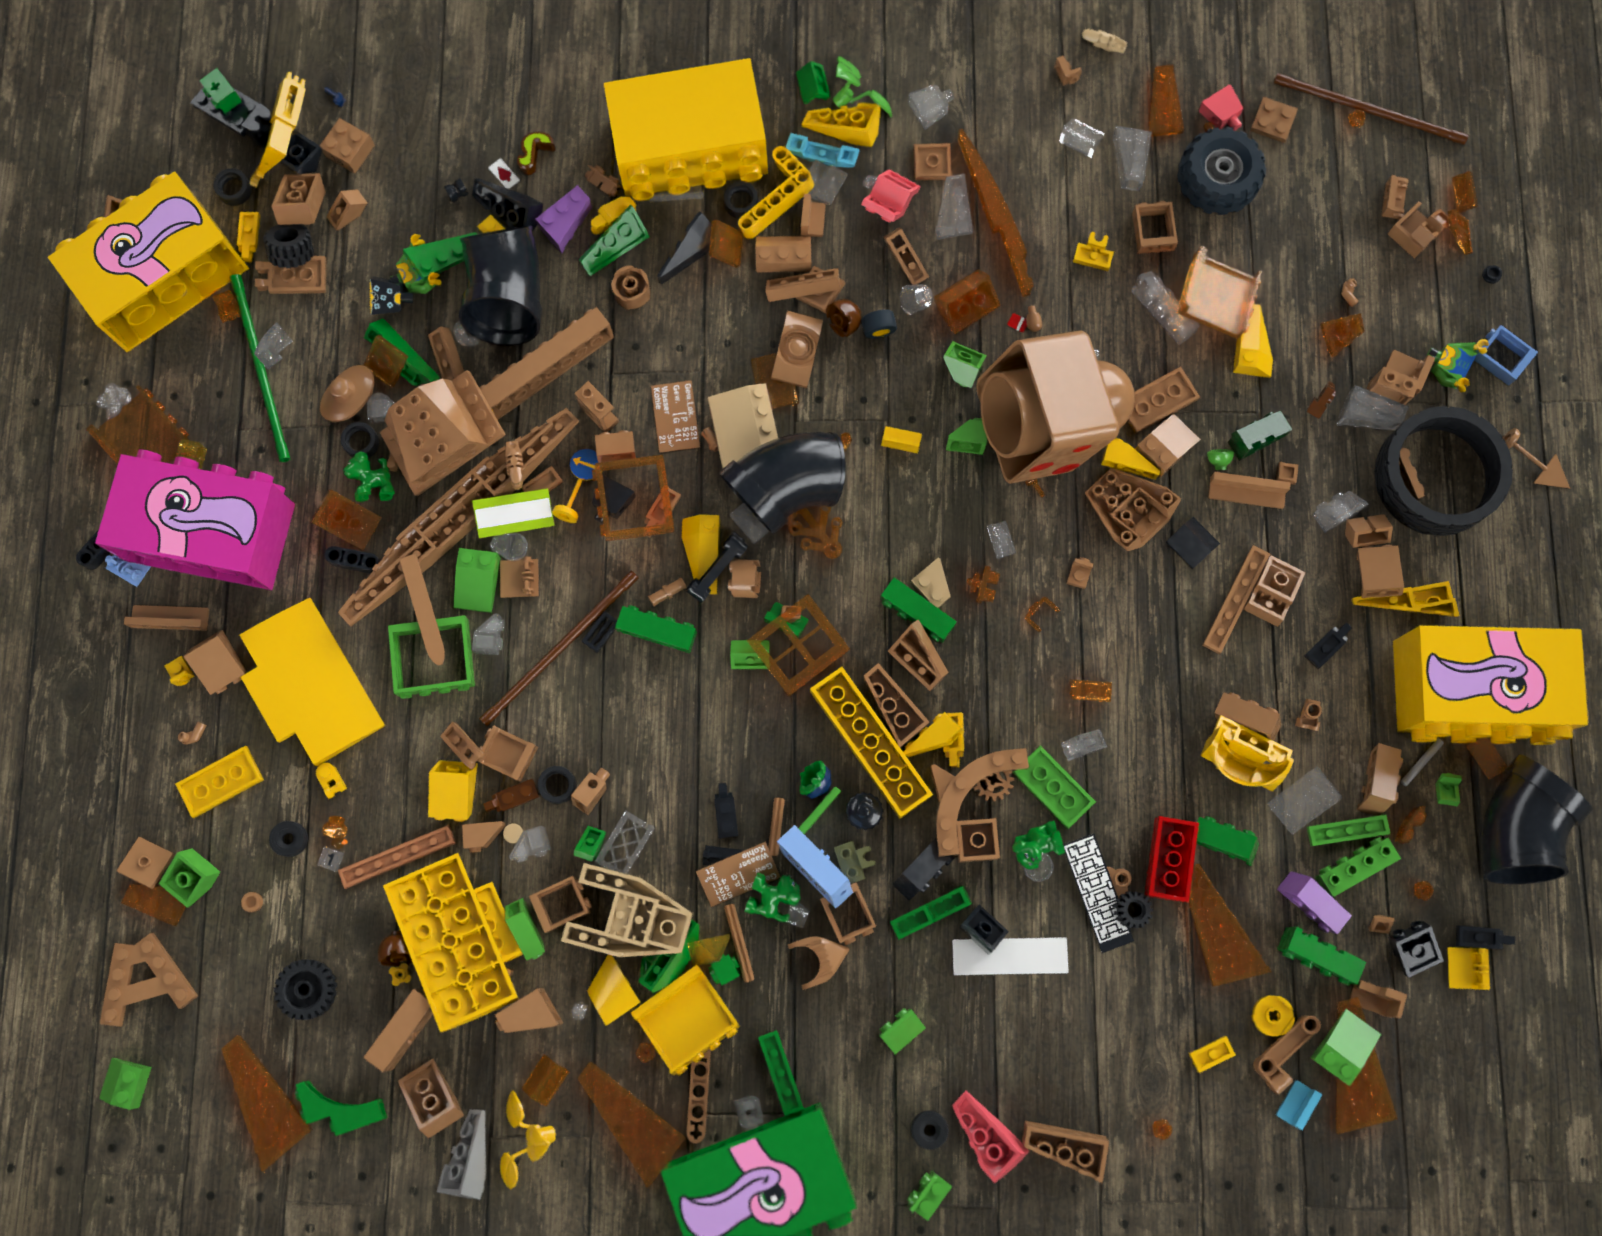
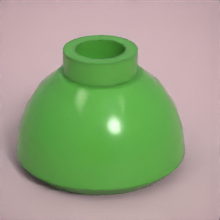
(1220, 458)

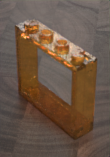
(605, 531)

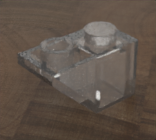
(487, 637)
(530, 843)

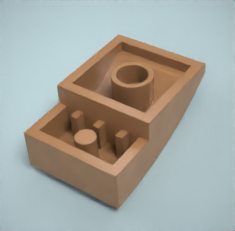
(1274, 591)

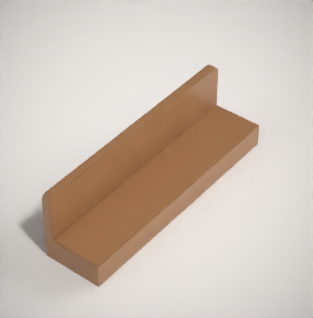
(1248, 490)
(168, 618)

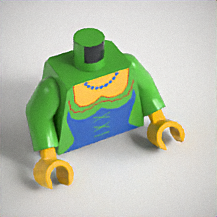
(410, 277)
(1454, 363)

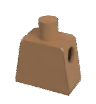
(586, 797)

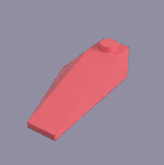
(991, 1140)

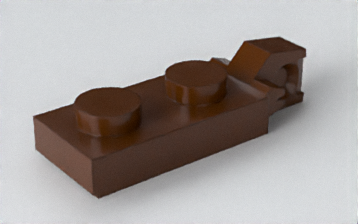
(513, 796)

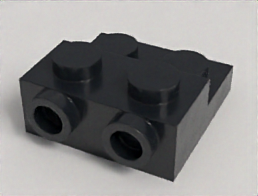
(1415, 948)

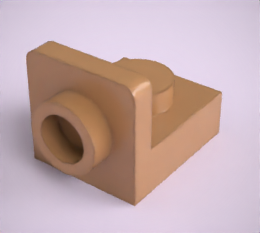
(1065, 73)
(1080, 572)

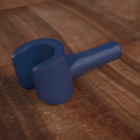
(338, 97)

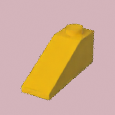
(1125, 458)

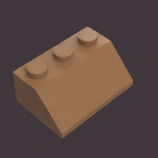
(783, 254)

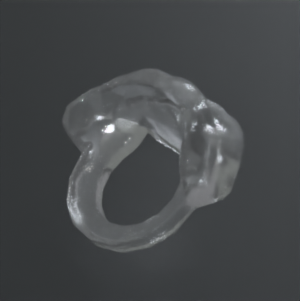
(462, 338)

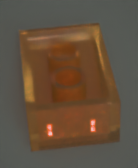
(345, 519)

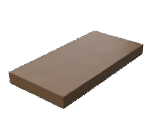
(1161, 399)

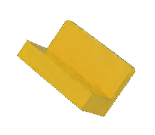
(901, 439)

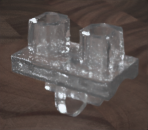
(1001, 539)

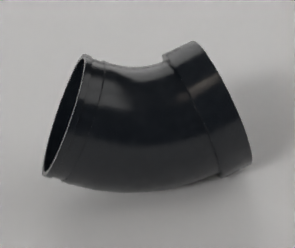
(501, 287)
(788, 476)
(1529, 825)

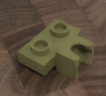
(853, 861)

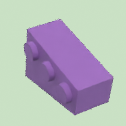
(564, 217)
(1314, 902)

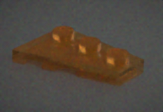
(154, 902)

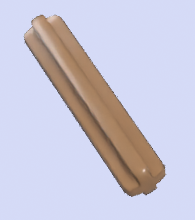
(776, 824)

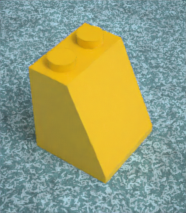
(451, 790)

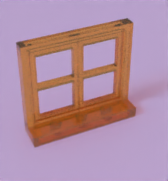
(814, 666)

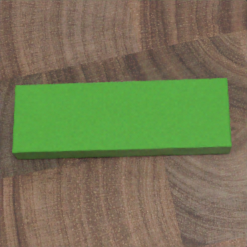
(820, 809)

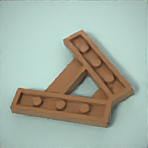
(167, 980)

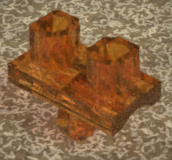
(988, 577)

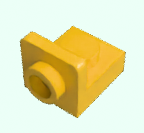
(179, 671)

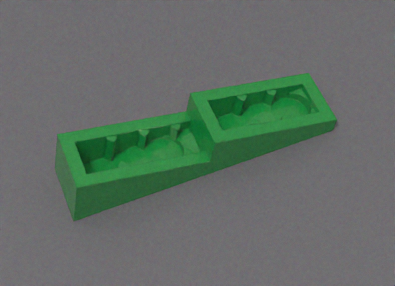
(931, 912)

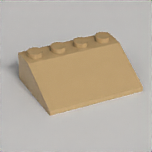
(741, 421)

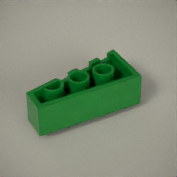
(1321, 955)

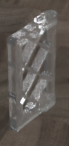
(618, 829)

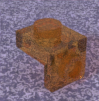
(227, 306)

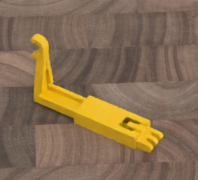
(283, 123)

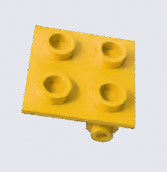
(1468, 968)

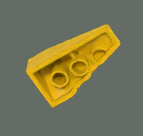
(853, 124)

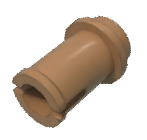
(710, 437)

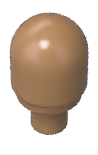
(1033, 319)

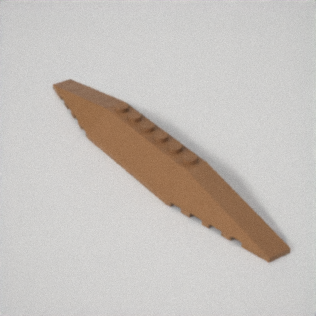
(452, 516)

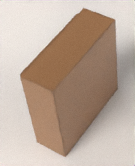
(1287, 472)

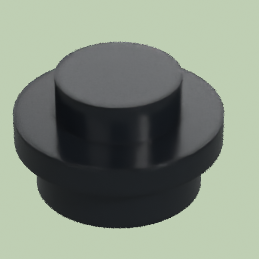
(1492, 274)

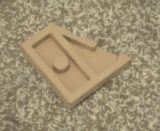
(932, 584)

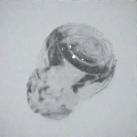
(510, 546)

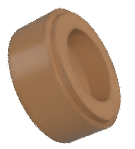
(252, 902)

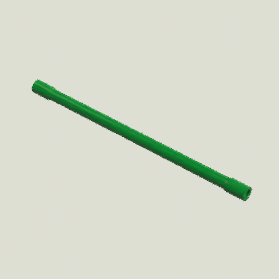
(281, 446)

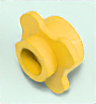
(394, 971)

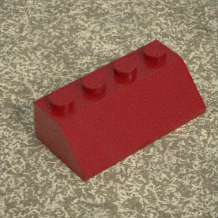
(1171, 859)

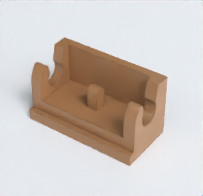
(1394, 197)

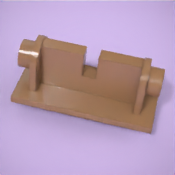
(597, 176)

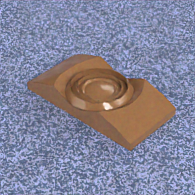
(797, 349)

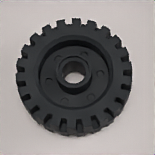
(290, 994)

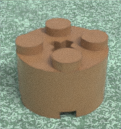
(631, 297)
(745, 578)

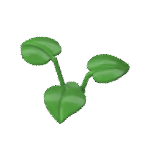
(850, 73)

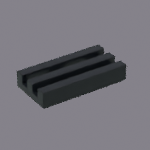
(591, 645)

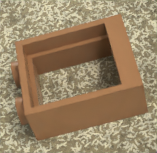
(1155, 244)
(1384, 385)
(542, 912)
(849, 938)

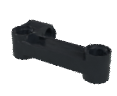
(733, 547)

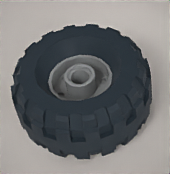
(1221, 171)

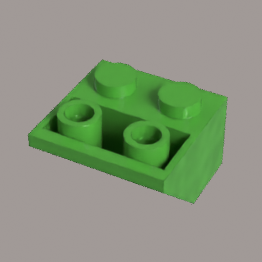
(902, 1030)

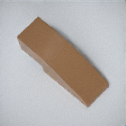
(1430, 228)

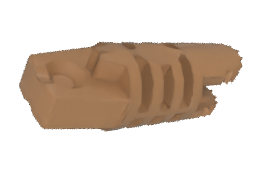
(514, 464)

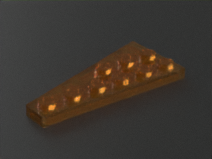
(1368, 1097)
(265, 1107)
(637, 1128)

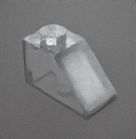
(377, 407)
(1083, 744)

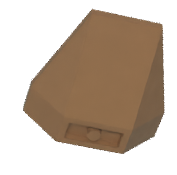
(1131, 507)

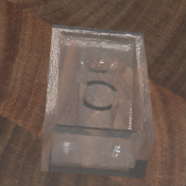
(1304, 800)

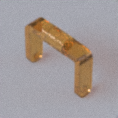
(1035, 607)

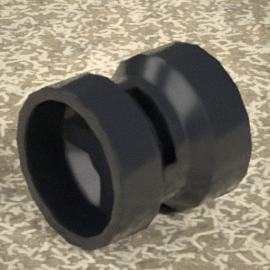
(452, 192)

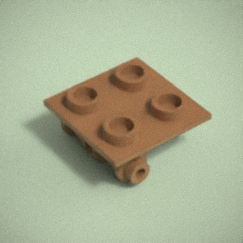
(519, 578)

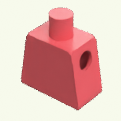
(1223, 109)

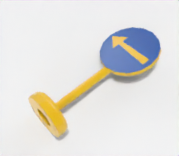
(581, 466)

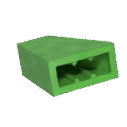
(524, 929)

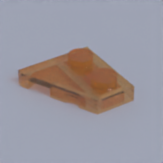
(1460, 229)

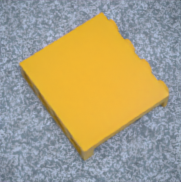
(686, 1020)

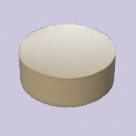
(512, 833)

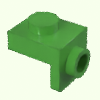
(1448, 789)

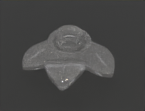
(113, 399)

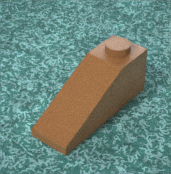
(906, 256)

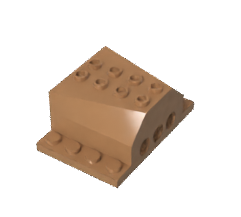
(439, 429)

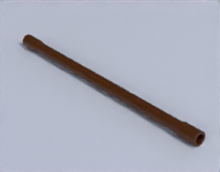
(1452, 135)
(495, 710)

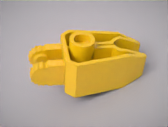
(609, 213)

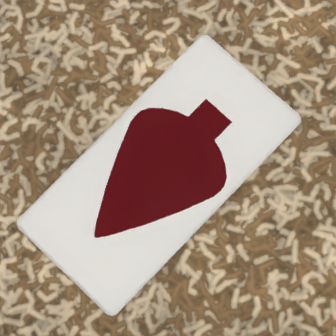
(504, 174)

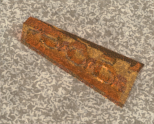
(1165, 106)

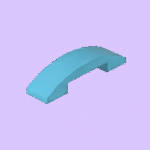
(826, 154)

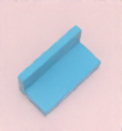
(1298, 1105)

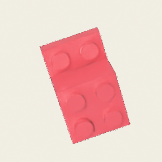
(890, 196)

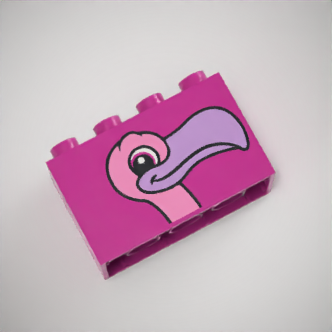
(196, 519)

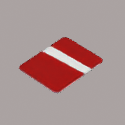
(1017, 322)

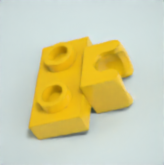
(1094, 253)

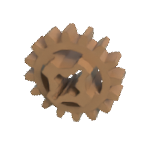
(1001, 783)

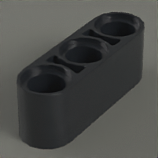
(91, 549)
(345, 557)

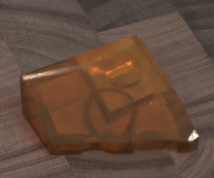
(1341, 332)

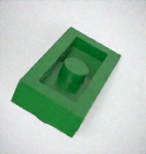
(590, 844)

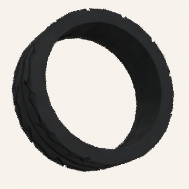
(1479, 435)

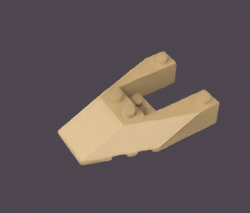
(639, 921)

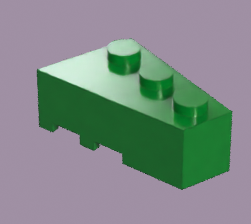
(1227, 839)

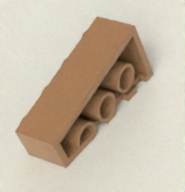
(897, 710)
(1069, 1147)

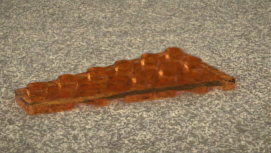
(1222, 939)

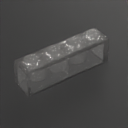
(1163, 306)

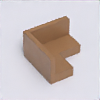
(1405, 227)
(1379, 999)

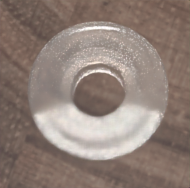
(579, 1010)

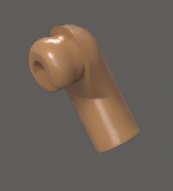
(1347, 292)
(192, 736)

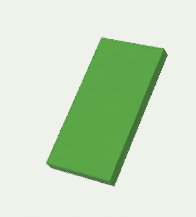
(1054, 788)

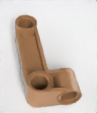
(1281, 1050)

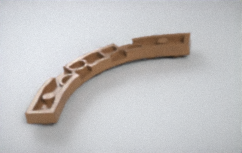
(960, 786)

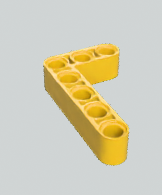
(779, 195)

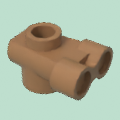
(1310, 720)

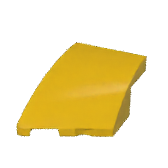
(611, 991)

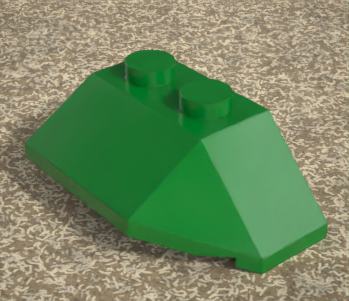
(663, 969)

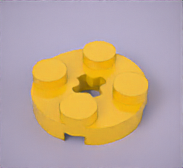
(1284, 1013)

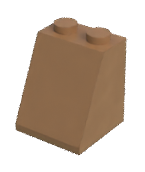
(215, 663)
(529, 1013)

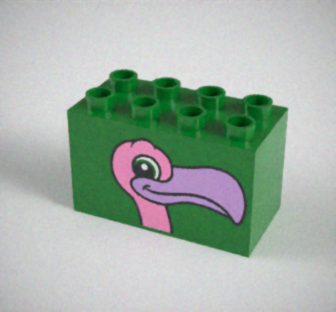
(763, 1181)

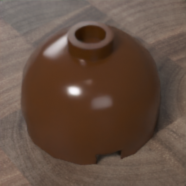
(844, 317)
(393, 950)

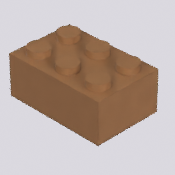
(298, 199)

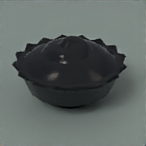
(864, 811)

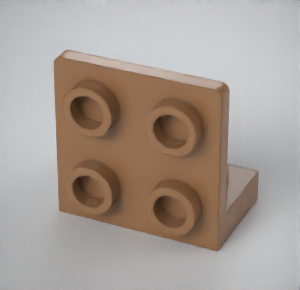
(1411, 367)

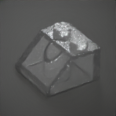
(1339, 510)

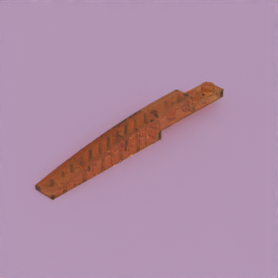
(997, 212)

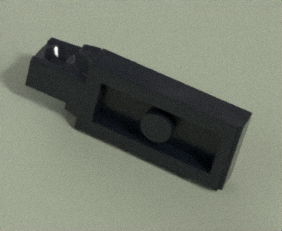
(1328, 646)
(725, 813)
(1482, 937)

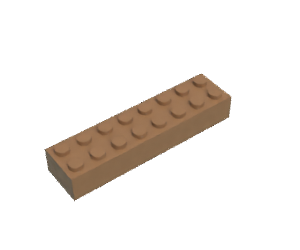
(547, 362)

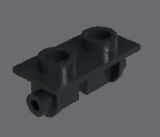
(715, 854)

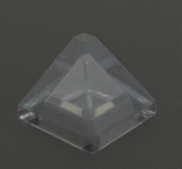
(798, 915)

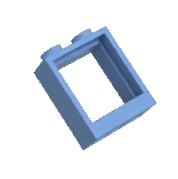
(1513, 343)

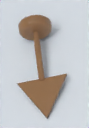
(1552, 473)

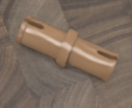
(667, 591)

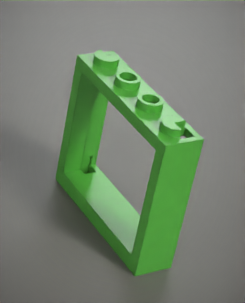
(413, 628)

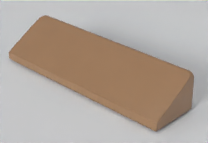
(802, 285)
(446, 353)

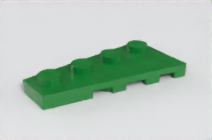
(618, 239)
(436, 255)

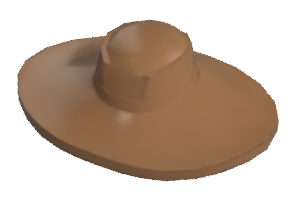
(347, 394)

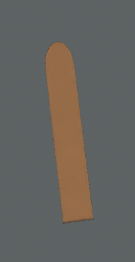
(423, 608)

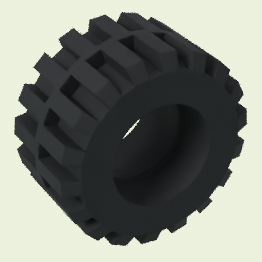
(288, 245)

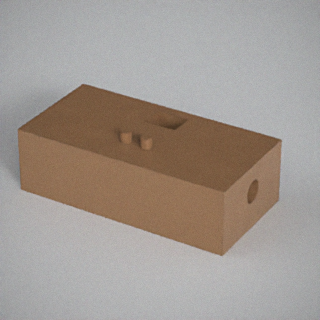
(400, 1031)

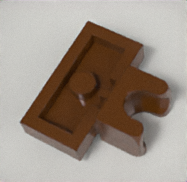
(1319, 405)

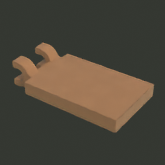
(302, 279)

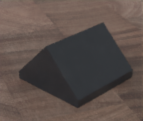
(302, 154)
(1192, 542)
(983, 929)

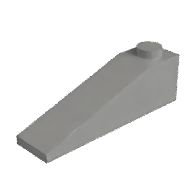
(466, 1169)

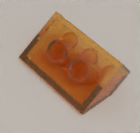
(967, 301)

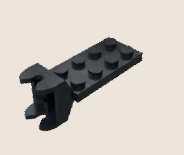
(245, 119)

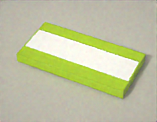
(513, 513)

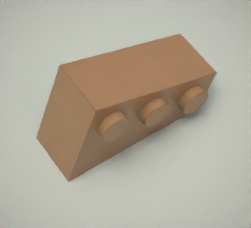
(919, 656)
(1250, 715)
(1382, 780)

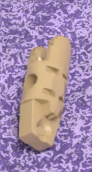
(1104, 40)

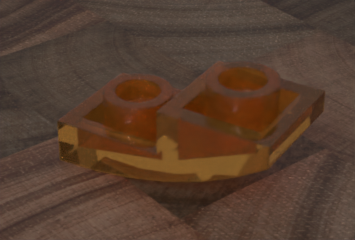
(1413, 819)

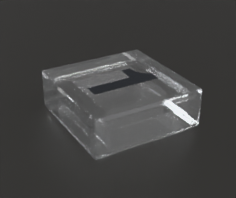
(330, 859)

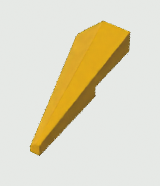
(1427, 599)

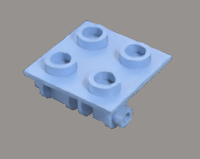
(126, 570)

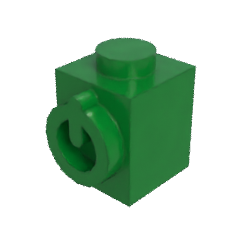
(724, 970)

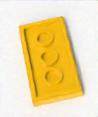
(219, 782)

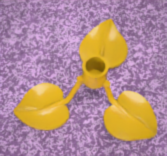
(537, 1140)

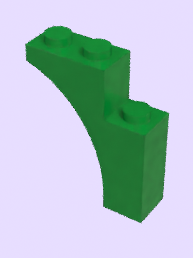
(343, 1116)

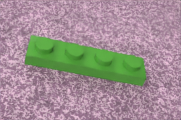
(1348, 830)

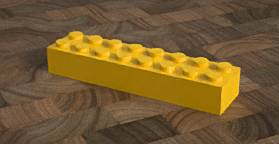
(871, 742)

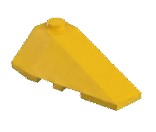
(1253, 348)
(701, 544)

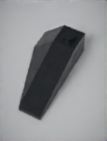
(507, 205)
(688, 251)

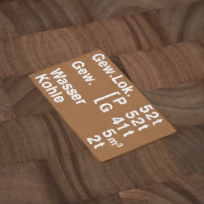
(675, 416)
(737, 873)

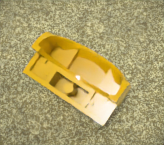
(1244, 755)

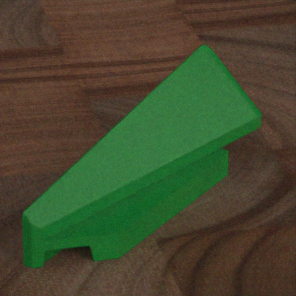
(415, 369)

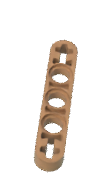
(698, 1101)

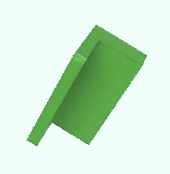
(744, 656)

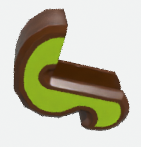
(530, 146)

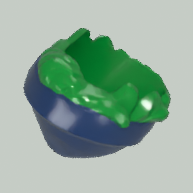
(815, 780)

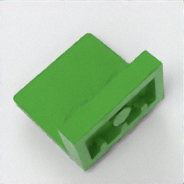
(929, 1195)

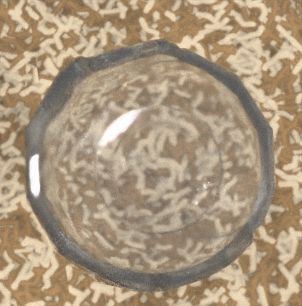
(1044, 870)

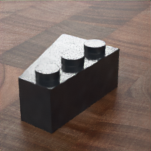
(923, 868)

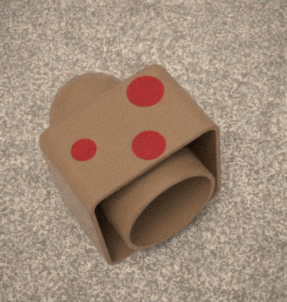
(1052, 405)

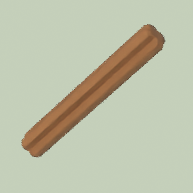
(739, 943)

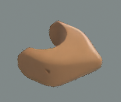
(829, 954)

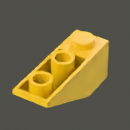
(938, 735)

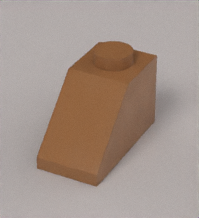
(346, 208)
(941, 780)
(480, 835)

